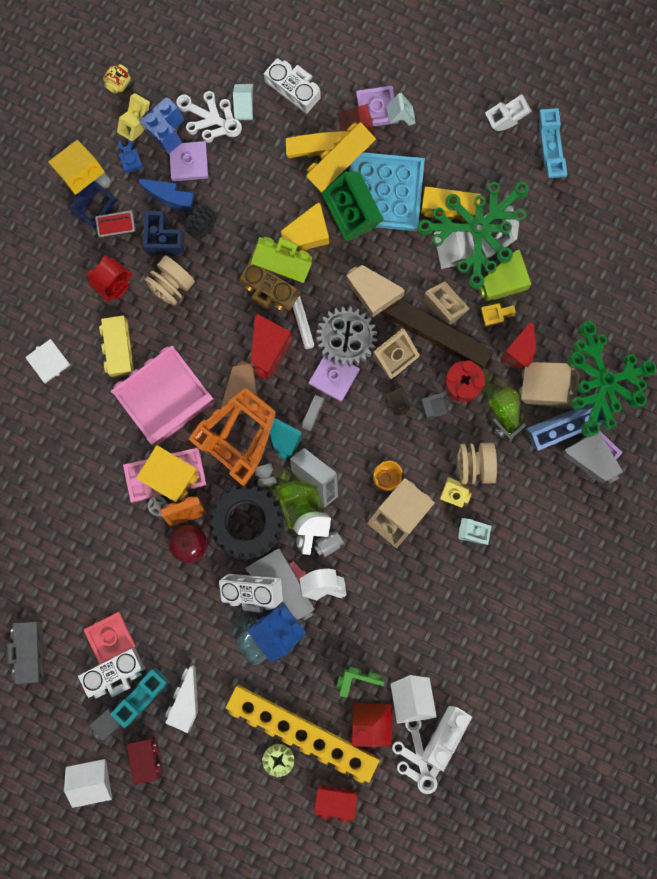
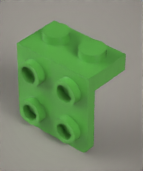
(344, 682)

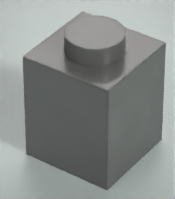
(104, 725)

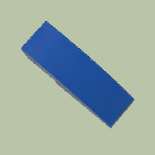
(169, 195)

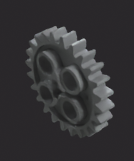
(362, 339)

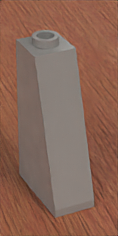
(277, 566)

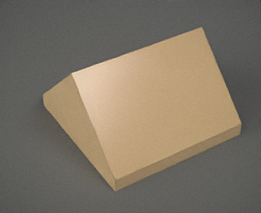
(445, 303)
(396, 354)

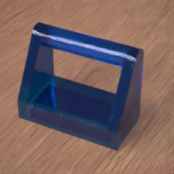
(85, 197)

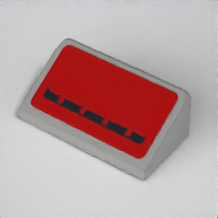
(115, 223)

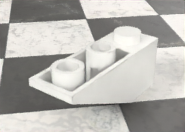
(186, 703)

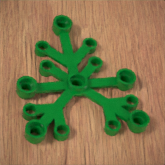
(495, 212)
(605, 380)

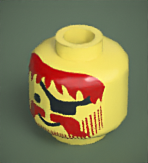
(116, 78)

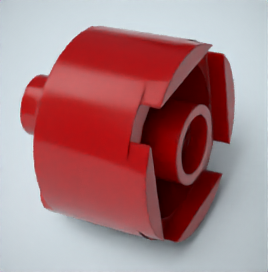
(109, 278)
(467, 371)

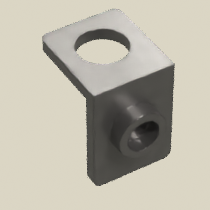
(501, 432)

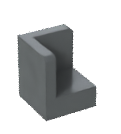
(433, 406)

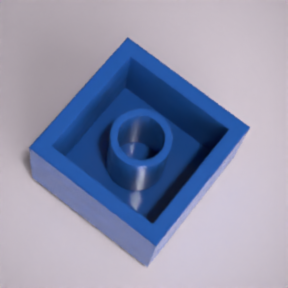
(277, 632)

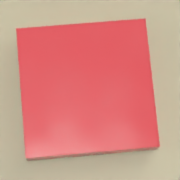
(109, 637)

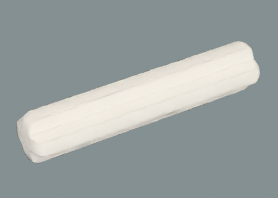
(303, 324)

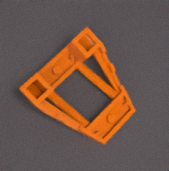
(241, 465)

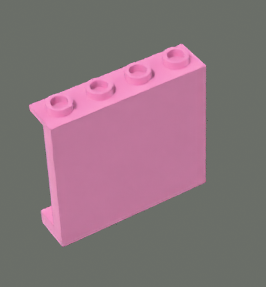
(162, 395)

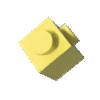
(455, 493)

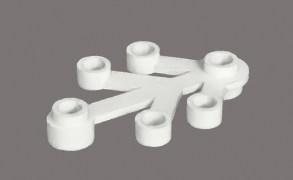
(210, 118)
(415, 758)

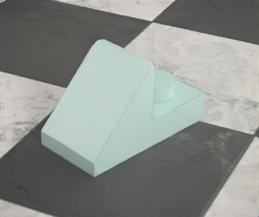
(401, 109)
(474, 531)

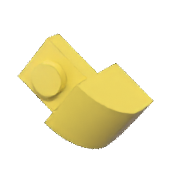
(129, 123)

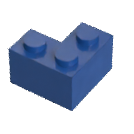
(161, 125)

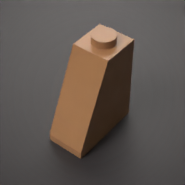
(241, 377)

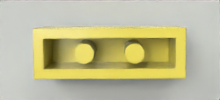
(116, 346)

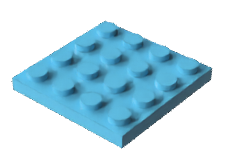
(395, 187)

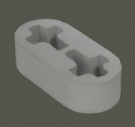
(312, 413)

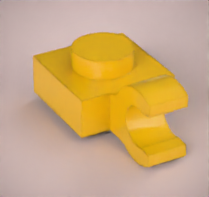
(494, 314)

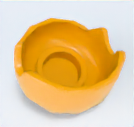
(387, 476)

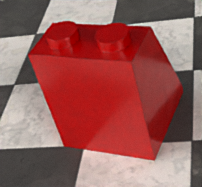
(268, 346)

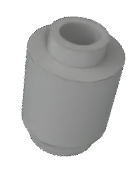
(328, 545)

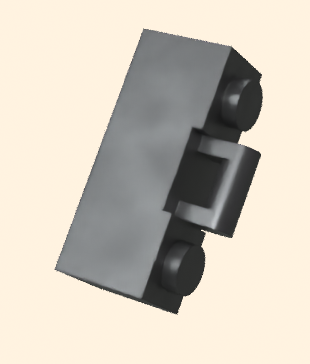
(29, 652)

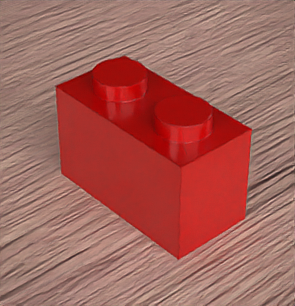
(335, 803)

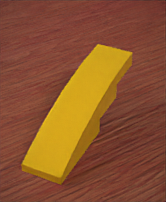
(312, 144)

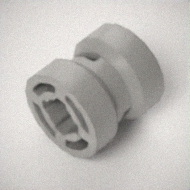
(264, 473)

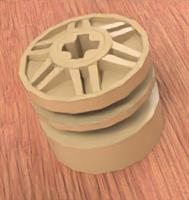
(169, 281)
(477, 463)

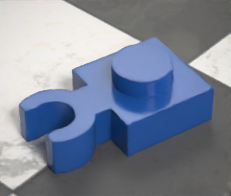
(130, 158)

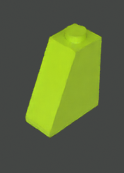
(506, 280)

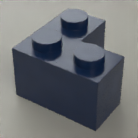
(160, 240)

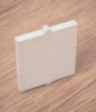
(47, 361)

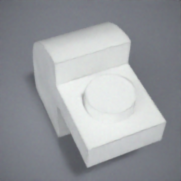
(506, 116)
(311, 525)
(322, 582)

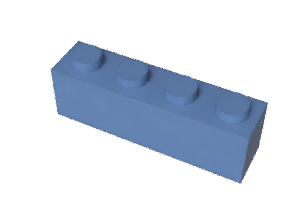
(560, 427)

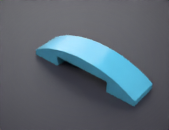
(551, 143)

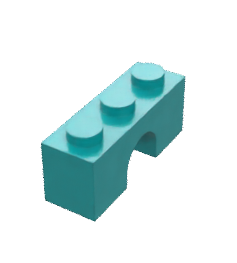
(140, 698)

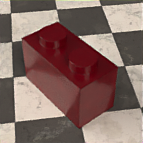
(144, 760)

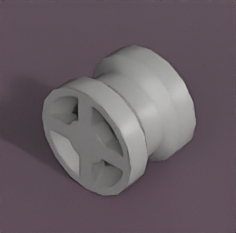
(155, 505)

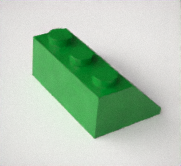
(352, 205)

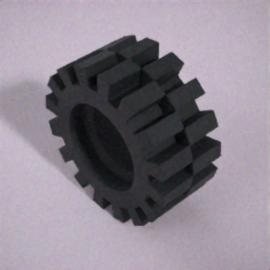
(201, 222)

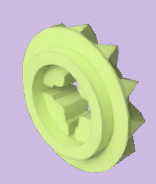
(268, 761)

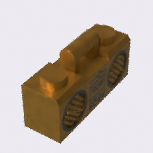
(263, 281)

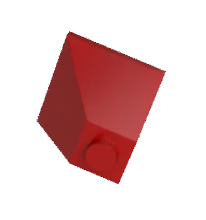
(522, 349)
(372, 724)

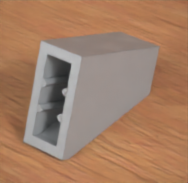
(594, 458)
(315, 473)

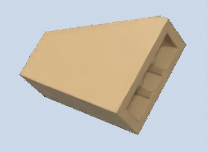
(373, 289)

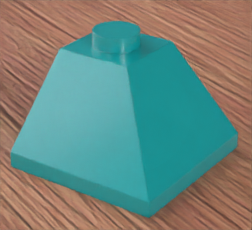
(284, 439)

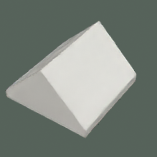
(455, 248)
(413, 699)
(87, 783)

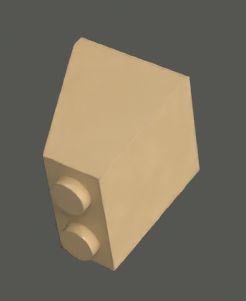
(549, 385)
(400, 512)

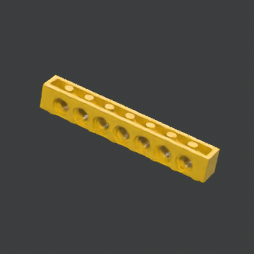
(361, 773)

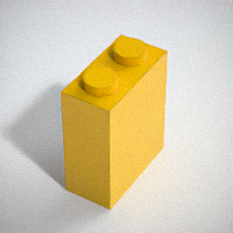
(76, 167)
(168, 474)

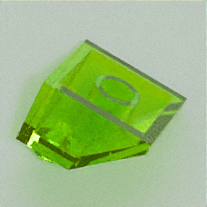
(506, 407)
(298, 499)

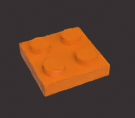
(183, 512)

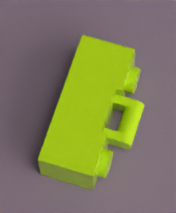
(281, 260)

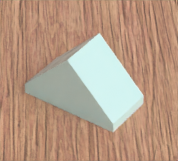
(243, 101)

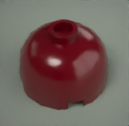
(188, 544)

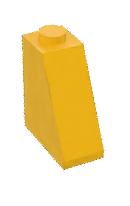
(307, 230)

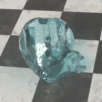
(248, 646)

